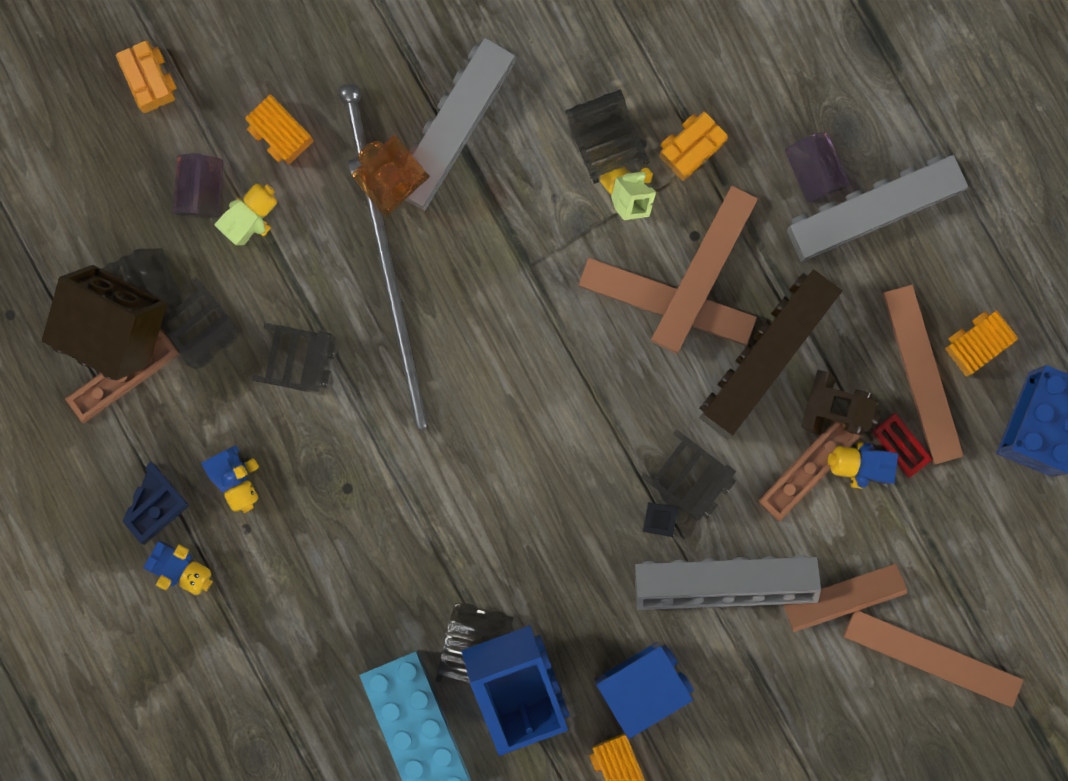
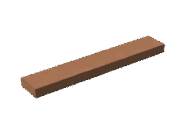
(704, 270)
(657, 296)
(922, 374)
(933, 658)

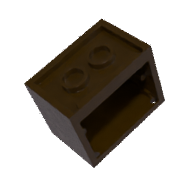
(104, 322)

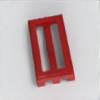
(910, 437)

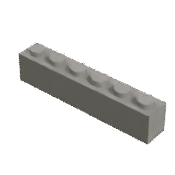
(459, 116)
(876, 208)
(727, 582)

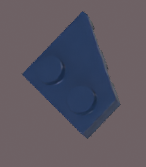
(153, 505)

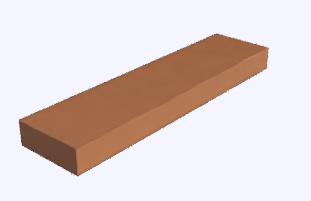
(102, 392)
(805, 471)
(847, 597)

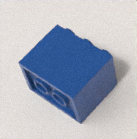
(1039, 424)
(516, 689)
(644, 689)

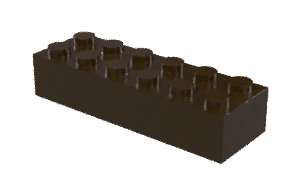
(771, 353)

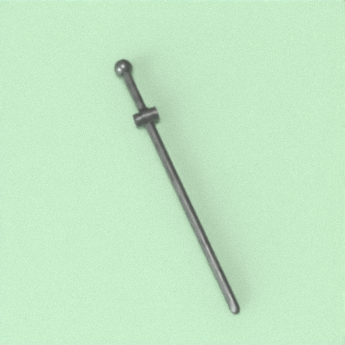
(350, 96)

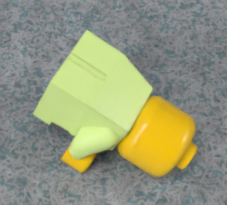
(629, 193)
(247, 214)

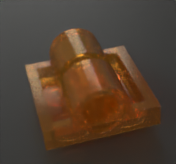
(388, 173)

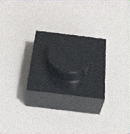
(660, 519)

